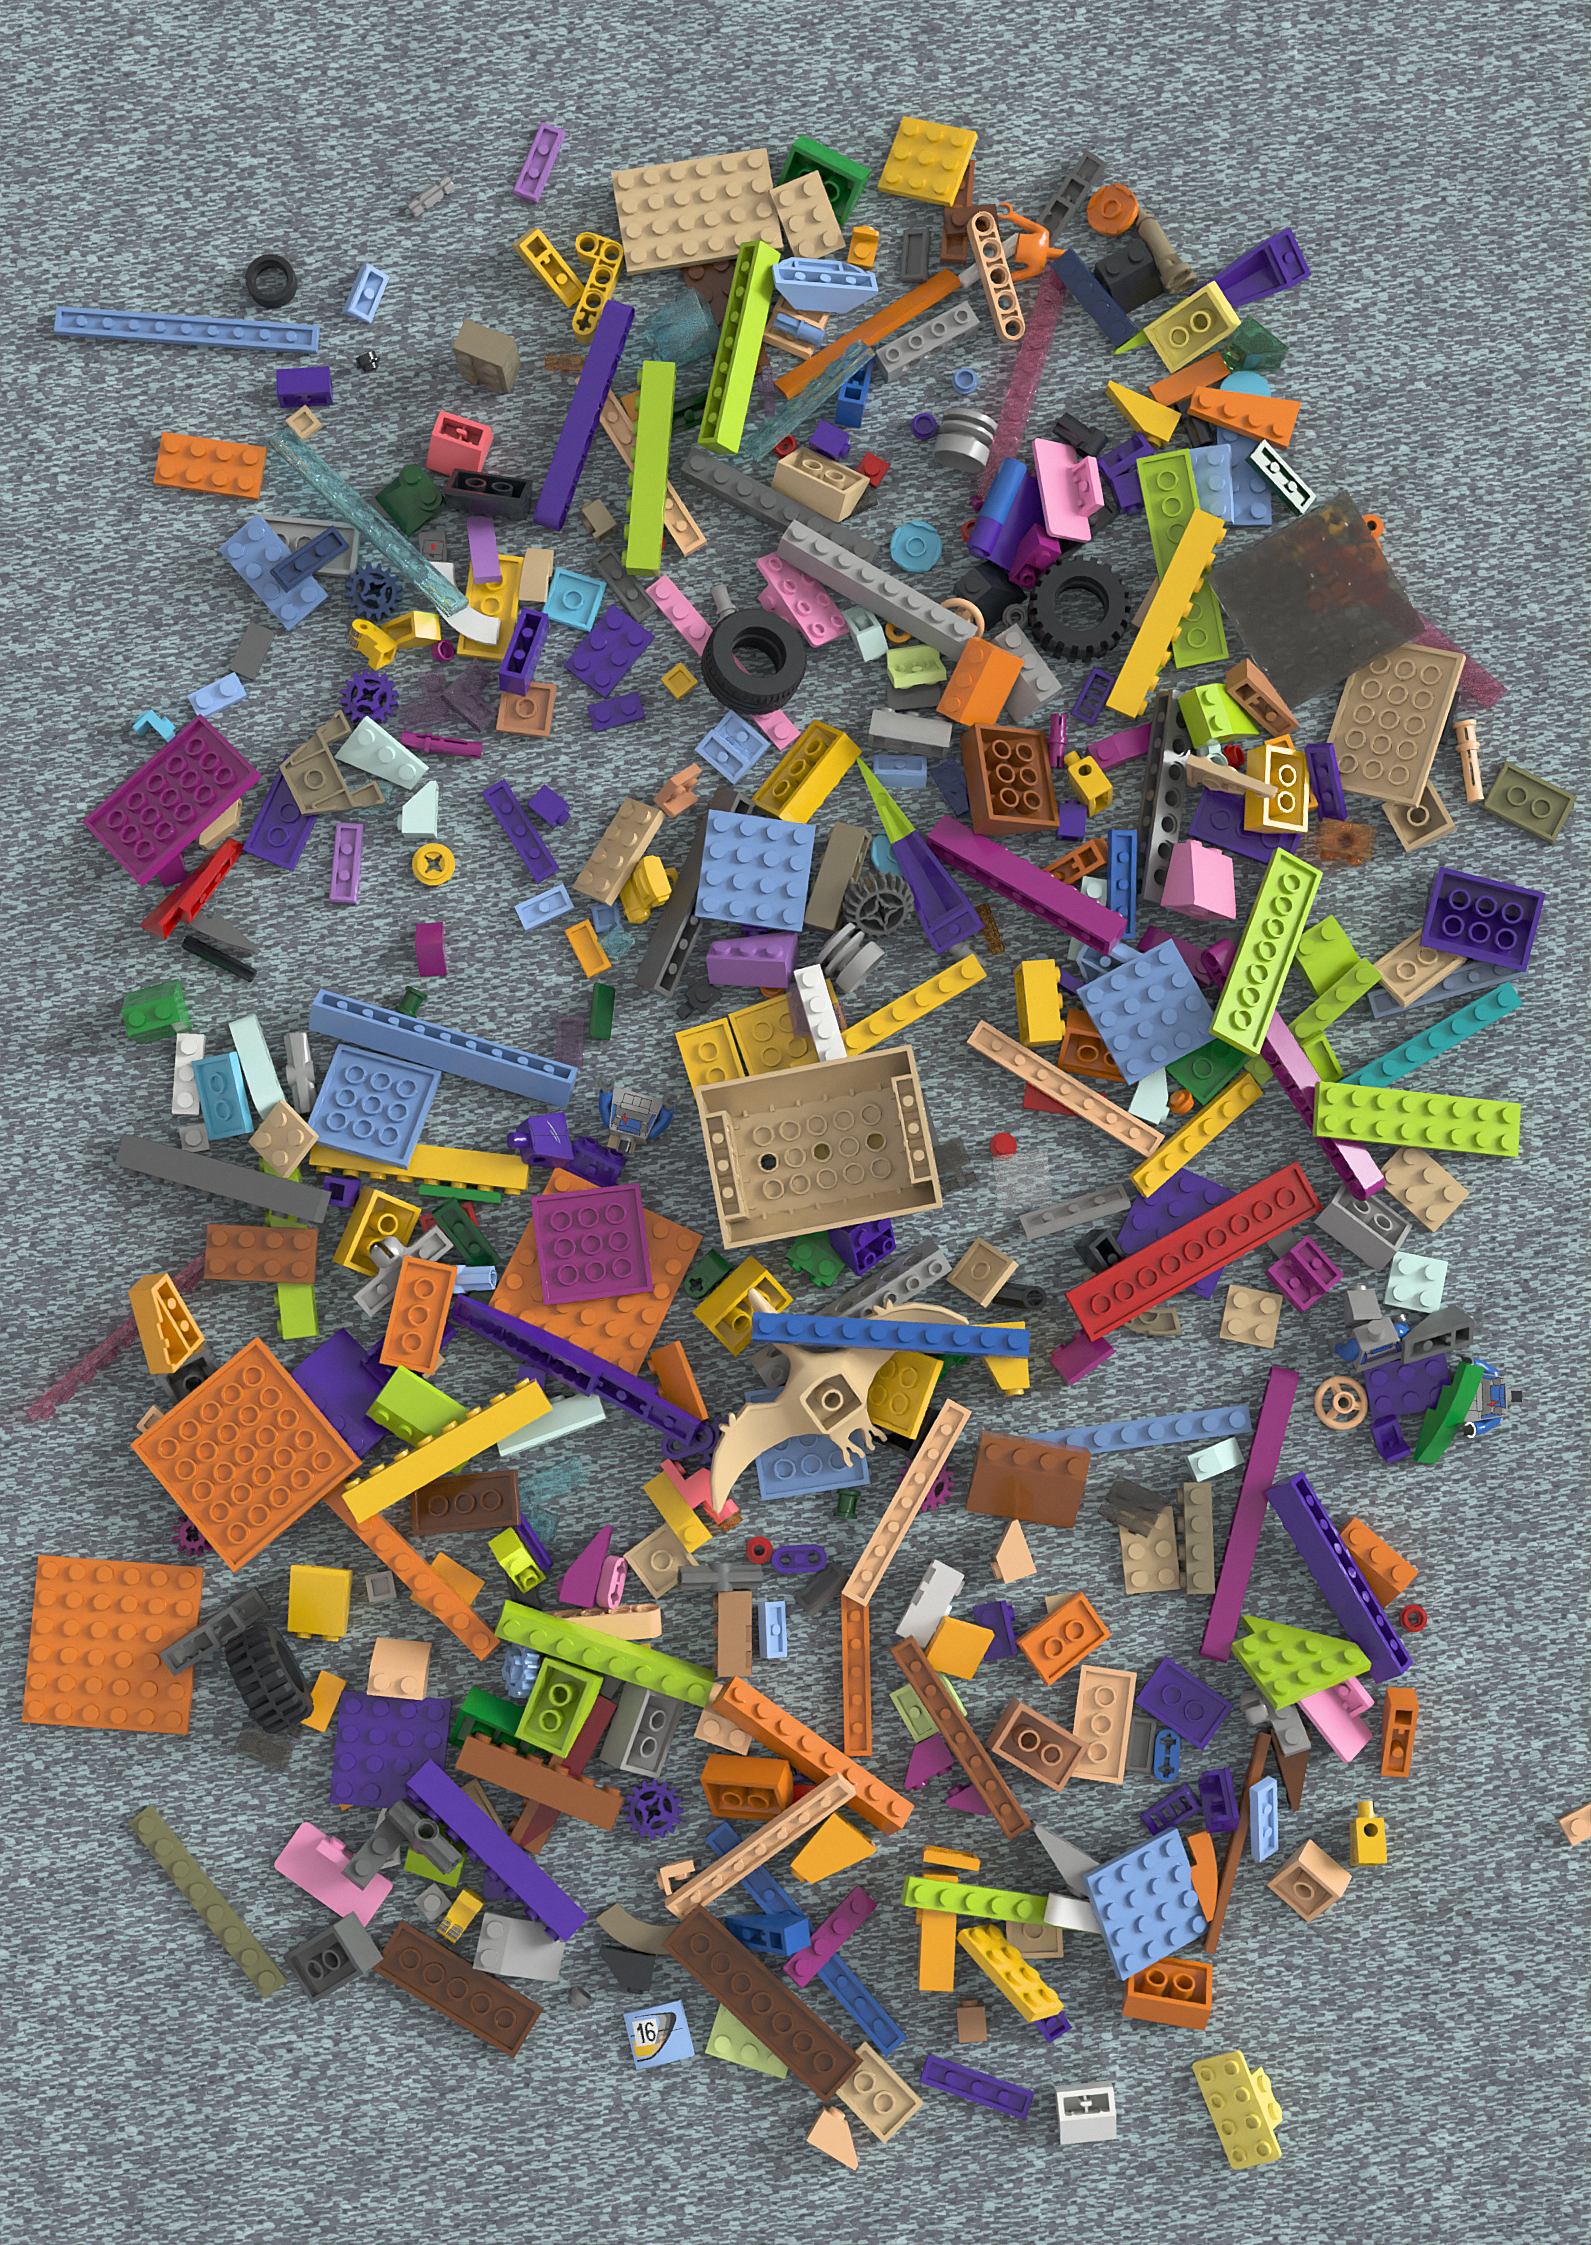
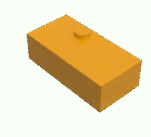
(936, 1941)

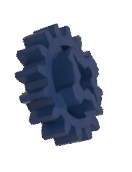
(377, 601)

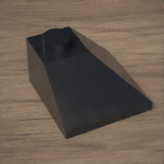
(989, 591)
(905, 1445)

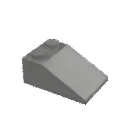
(1068, 1859)
(517, 1947)

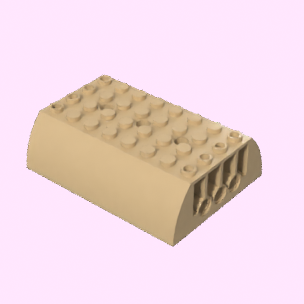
(809, 1106)

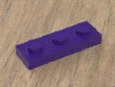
(1326, 781)

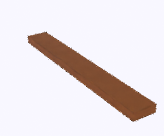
(960, 1737)
(1236, 1841)

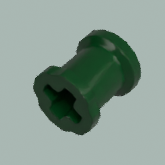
(410, 1002)
(847, 1503)

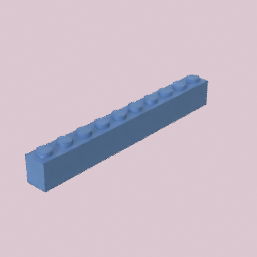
(442, 1048)

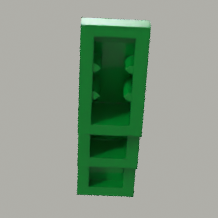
(1453, 1405)

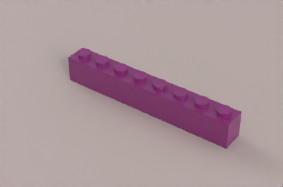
(1026, 885)

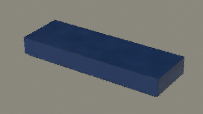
(309, 559)

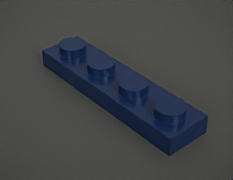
(1093, 297)

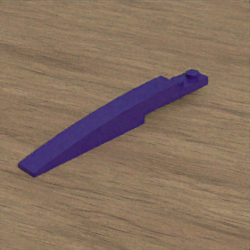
(576, 1367)

